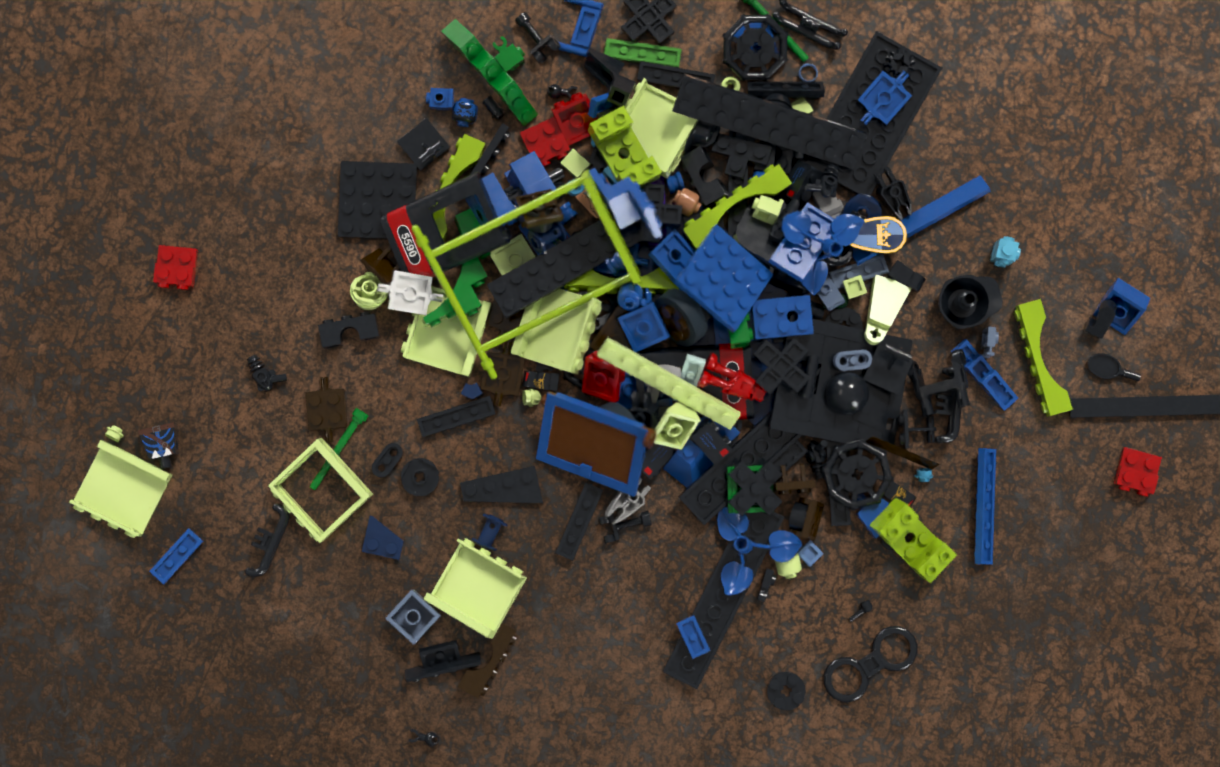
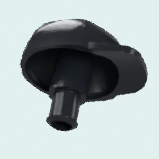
(969, 300)

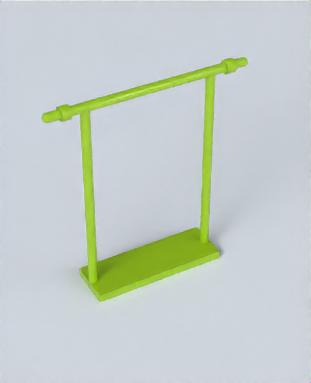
(610, 225)

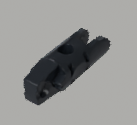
(776, 233)

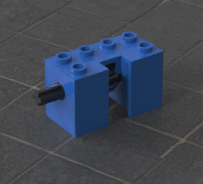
(524, 177)

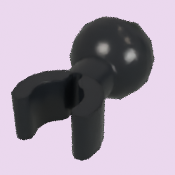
(558, 91)
(429, 738)

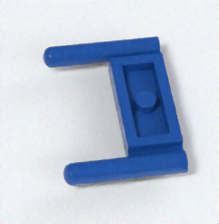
(585, 27)

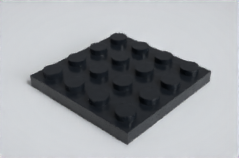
(370, 192)

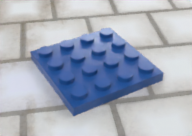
(724, 278)

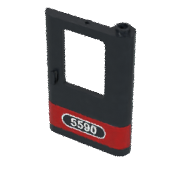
(420, 212)
(734, 359)

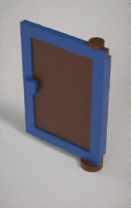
(593, 442)

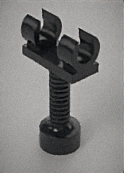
(523, 20)
(643, 519)

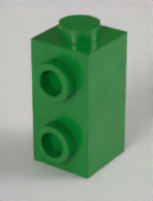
(742, 335)

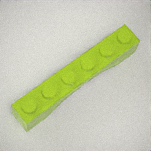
(467, 155)
(768, 184)
(655, 281)
(1054, 397)

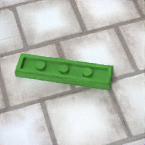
(638, 52)

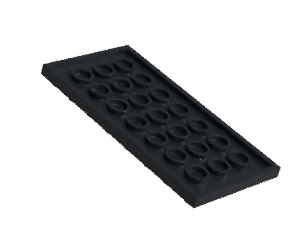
(881, 139)

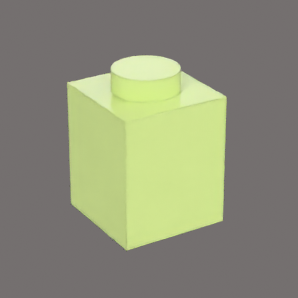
(575, 164)

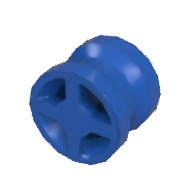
(675, 182)
(568, 213)
(615, 264)

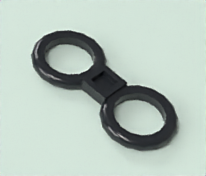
(870, 664)

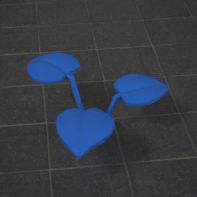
(845, 230)
(737, 577)

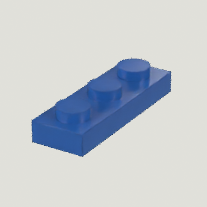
(176, 556)

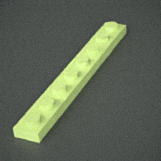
(668, 383)

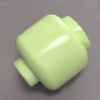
(790, 568)

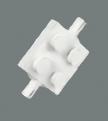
(410, 292)

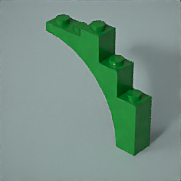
(490, 70)
(470, 275)

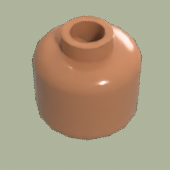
(688, 200)

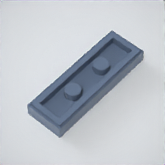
(868, 270)

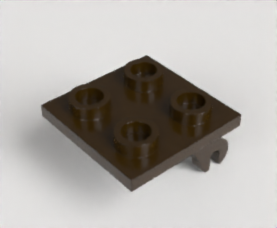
(380, 265)

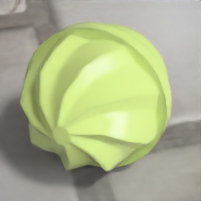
(531, 397)

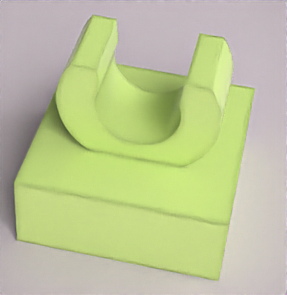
(854, 287)

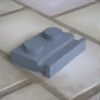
(989, 339)

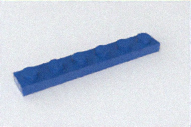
(985, 506)

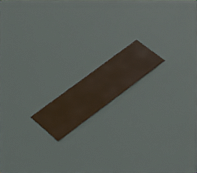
(902, 452)

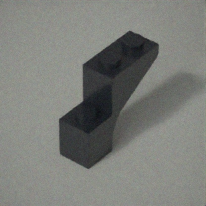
(608, 72)

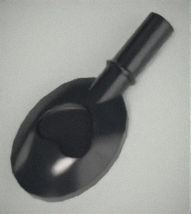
(1109, 367)

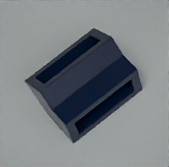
(472, 391)

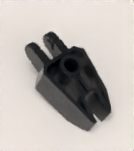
(893, 194)
(644, 412)

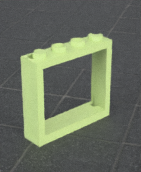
(340, 466)

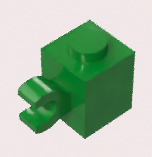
(509, 57)

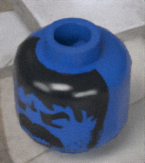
(464, 112)

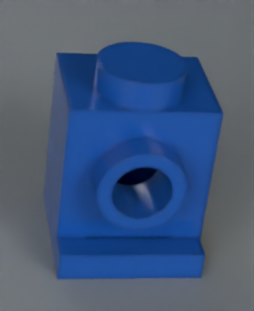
(447, 101)

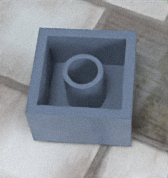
(413, 616)

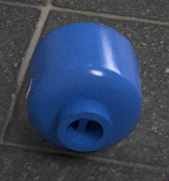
(630, 296)

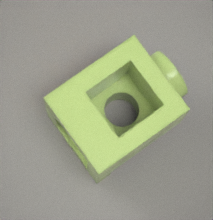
(766, 209)

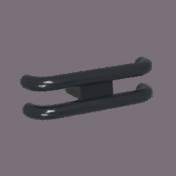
(809, 25)
(950, 408)
(269, 542)

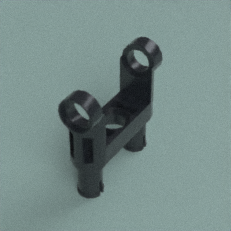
(958, 384)

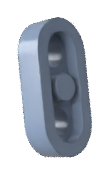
(851, 360)

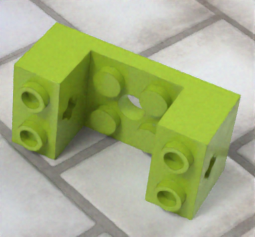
(615, 133)
(924, 552)

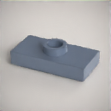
(830, 295)

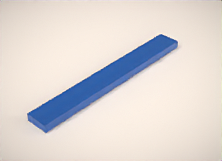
(935, 211)

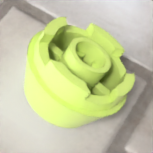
(365, 293)

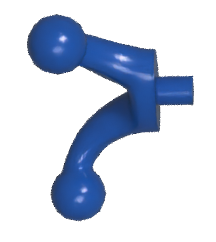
(648, 295)

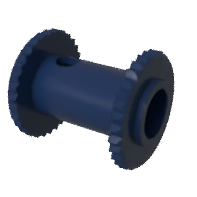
(539, 240)
(488, 535)

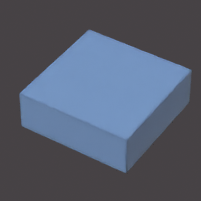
(810, 553)

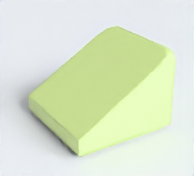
(802, 105)

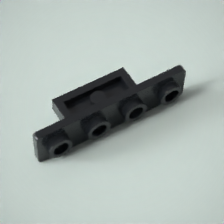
(440, 660)

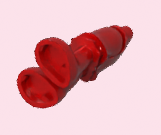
(738, 385)

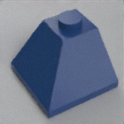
(688, 464)

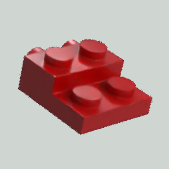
(573, 117)
(546, 141)
(175, 267)
(602, 378)
(1137, 471)

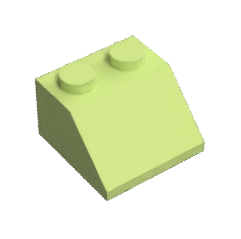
(676, 426)

